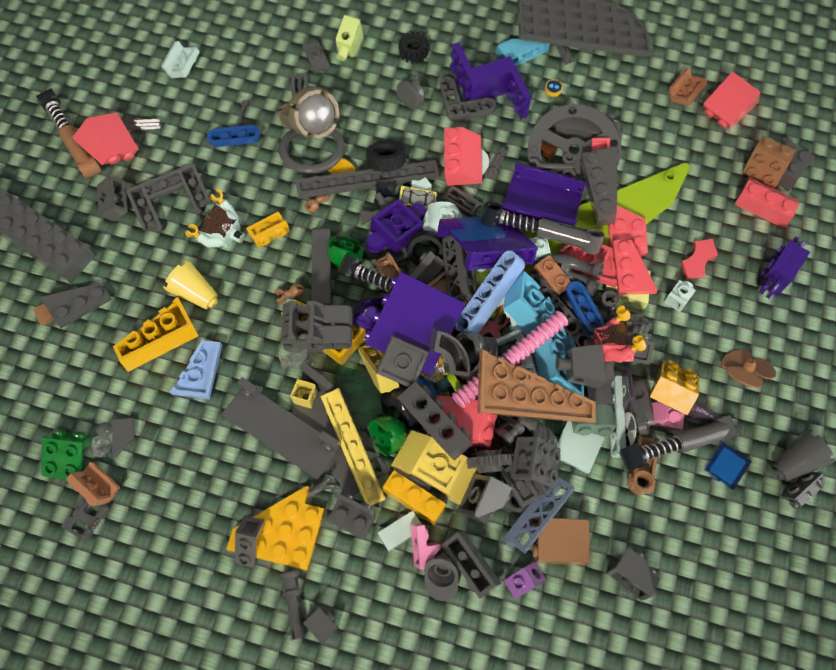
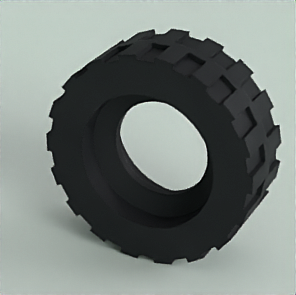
(385, 156)

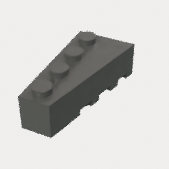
(600, 174)

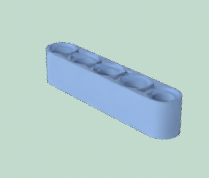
(490, 293)

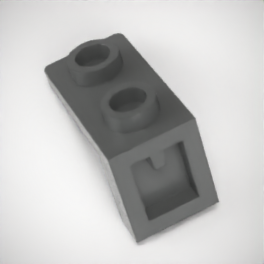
(246, 541)

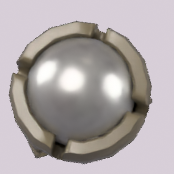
(310, 112)

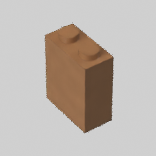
(563, 542)

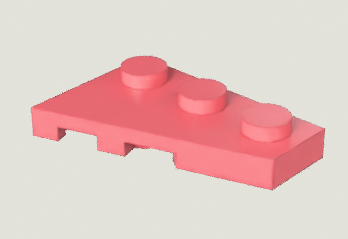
(630, 270)

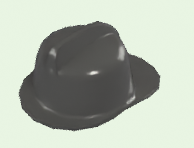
(441, 577)

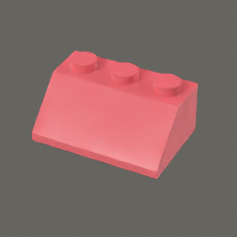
(462, 157)
(767, 202)

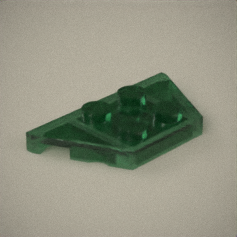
(359, 395)

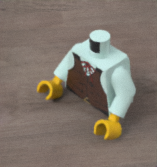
(219, 226)

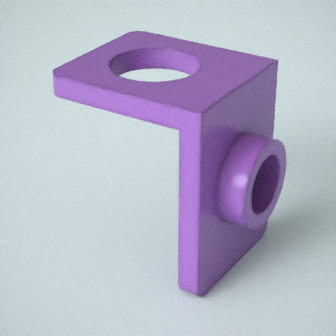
(524, 580)

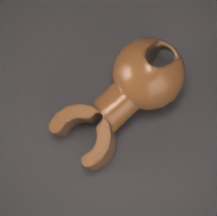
(313, 204)
(295, 291)

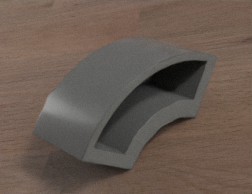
(451, 351)

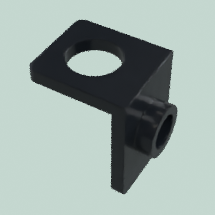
(386, 190)

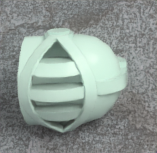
(439, 211)

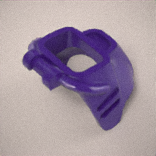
(365, 315)

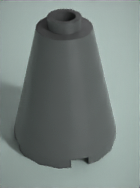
(803, 456)

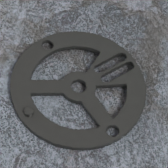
(541, 132)

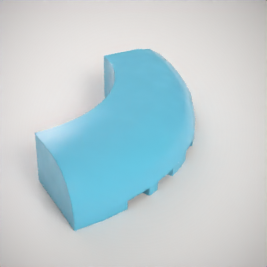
(529, 309)

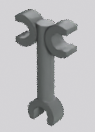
(566, 166)

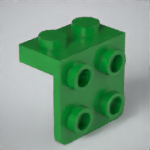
(63, 453)

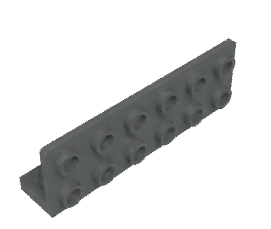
(281, 430)

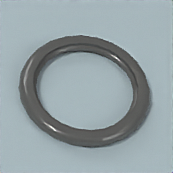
(311, 169)

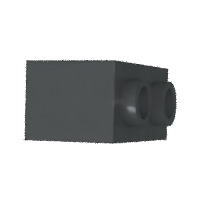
(112, 198)

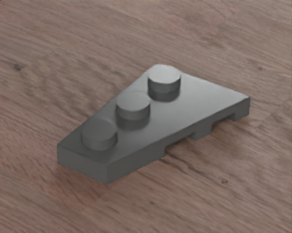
(75, 303)

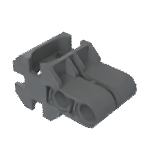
(325, 327)

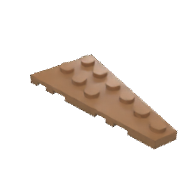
(520, 393)

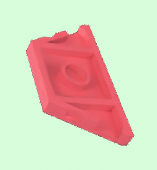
(629, 227)
(606, 255)

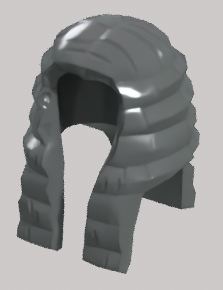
(532, 428)

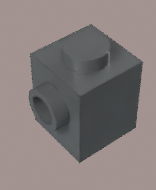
(320, 624)

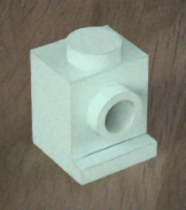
(680, 295)

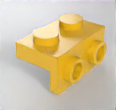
(268, 229)

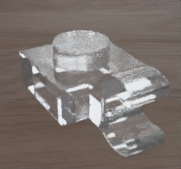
(297, 359)

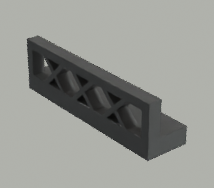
(466, 278)

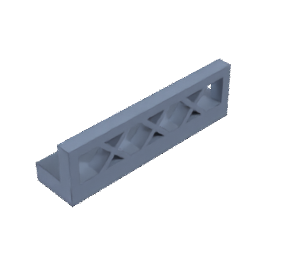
(534, 511)

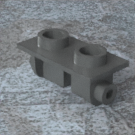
(808, 483)

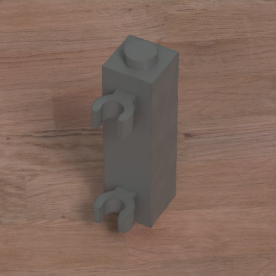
(583, 129)

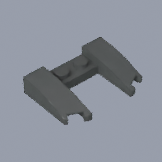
(143, 194)

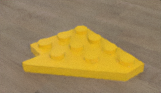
(288, 531)

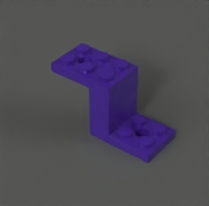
(490, 80)

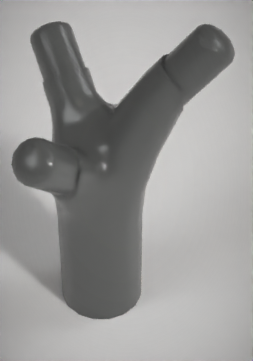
(322, 485)

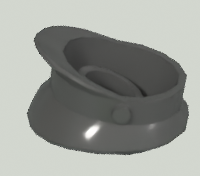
(410, 93)

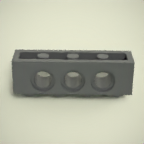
(454, 445)

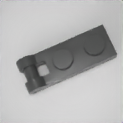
(507, 428)

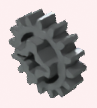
(636, 322)
(489, 461)

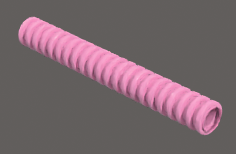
(516, 353)

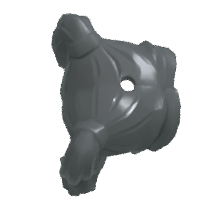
(475, 342)

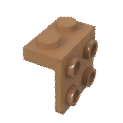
(769, 161)

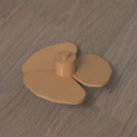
(743, 369)

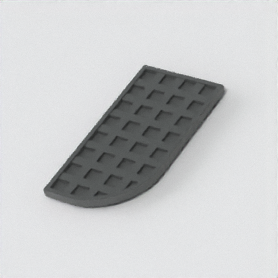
(584, 25)

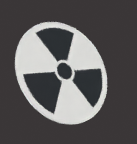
(630, 428)

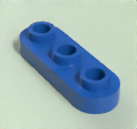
(227, 134)
(584, 300)

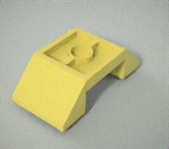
(431, 464)

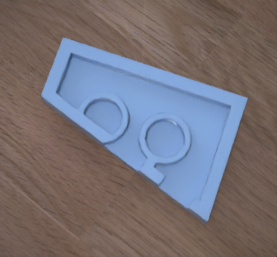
(200, 373)

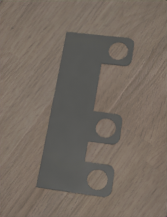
(319, 420)

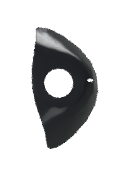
(391, 399)

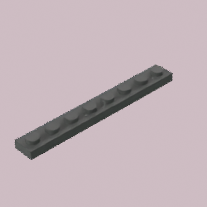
(364, 179)

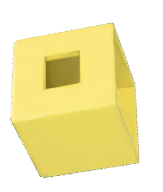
(304, 388)

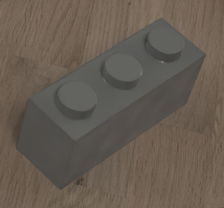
(471, 564)

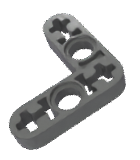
(457, 105)

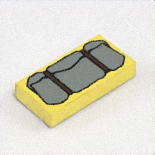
(412, 195)

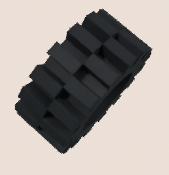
(417, 40)

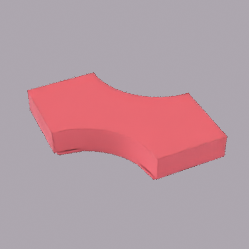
(695, 265)

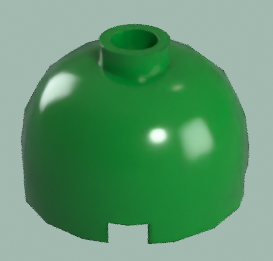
(339, 247)
(389, 434)

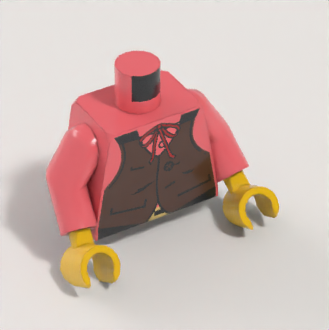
(616, 339)

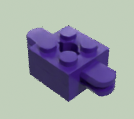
(388, 223)
(783, 267)

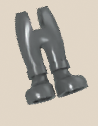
(569, 262)

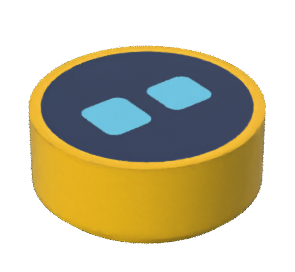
(553, 88)

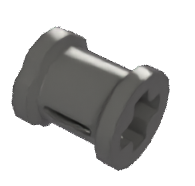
(609, 303)

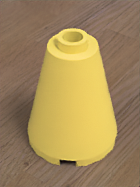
(191, 286)

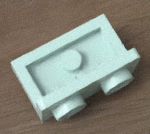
(179, 60)

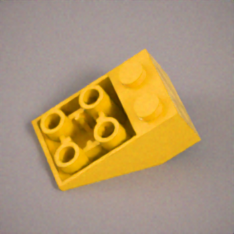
(675, 387)

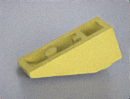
(371, 359)

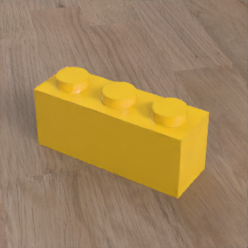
(414, 497)

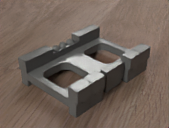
(80, 514)

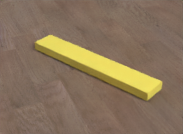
(353, 447)

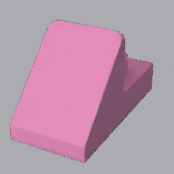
(667, 417)
(421, 550)

